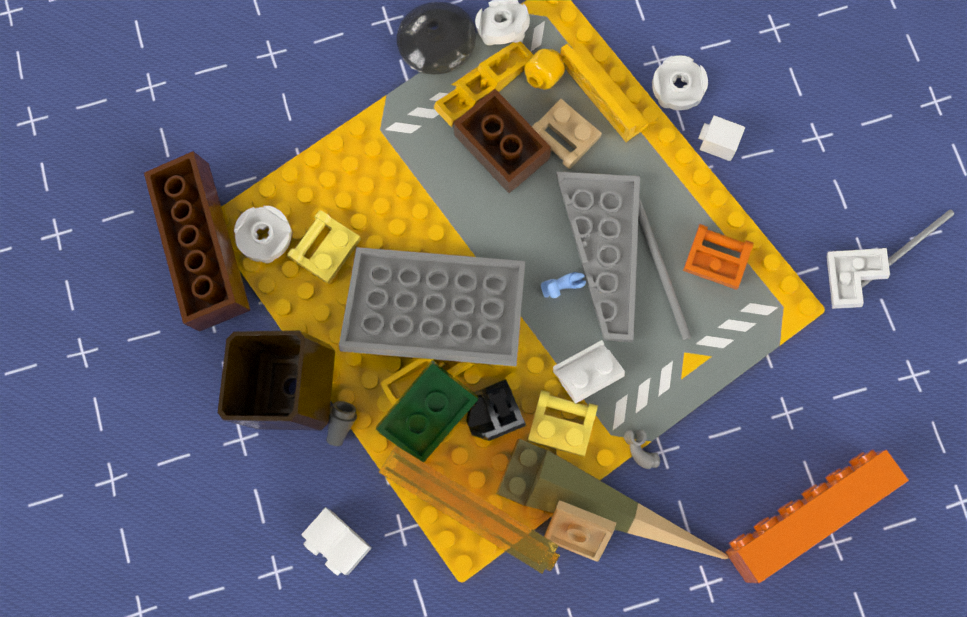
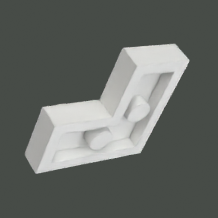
(849, 268)

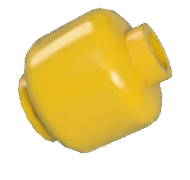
(544, 69)

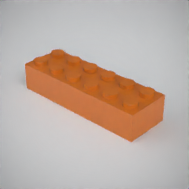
(815, 516)

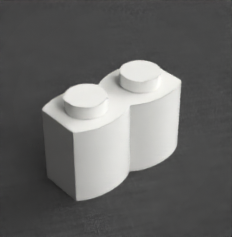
(336, 542)

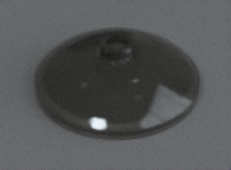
(437, 49)

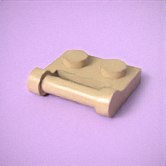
(571, 128)

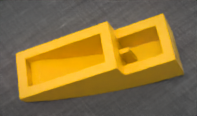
(399, 382)

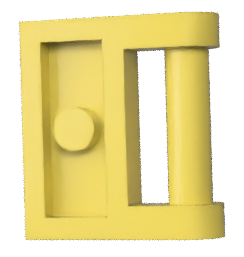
(332, 251)
(562, 433)

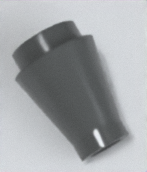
(341, 419)

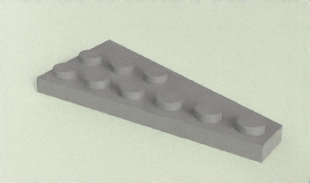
(605, 230)

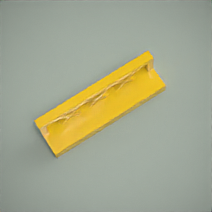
(603, 91)

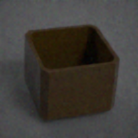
(258, 379)

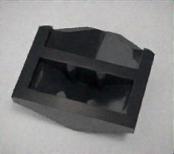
(494, 412)

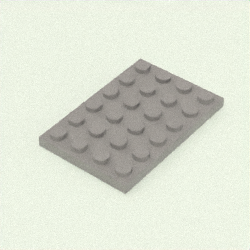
(434, 306)

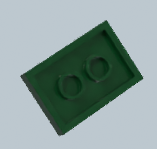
(427, 412)

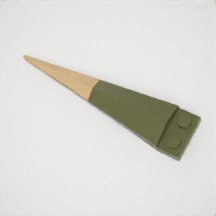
(542, 479)

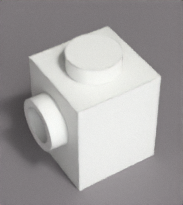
(721, 137)

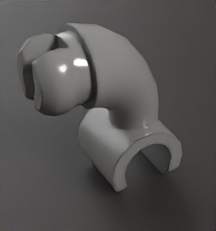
(641, 457)

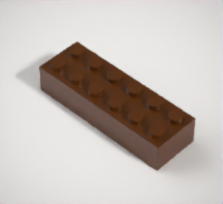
(196, 242)

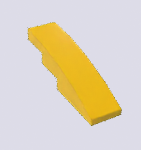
(491, 74)

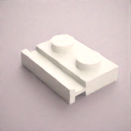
(588, 371)

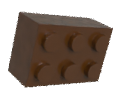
(502, 140)

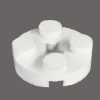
(511, 30)
(679, 98)
(261, 218)

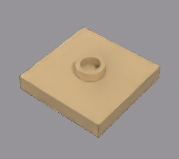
(579, 531)

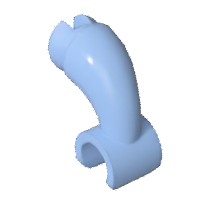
(568, 281)

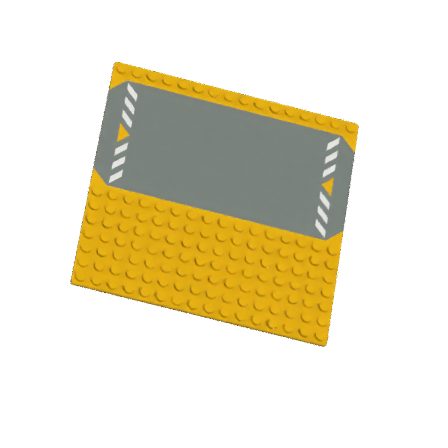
(416, 188)

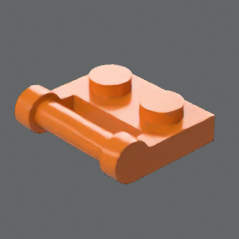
(715, 264)

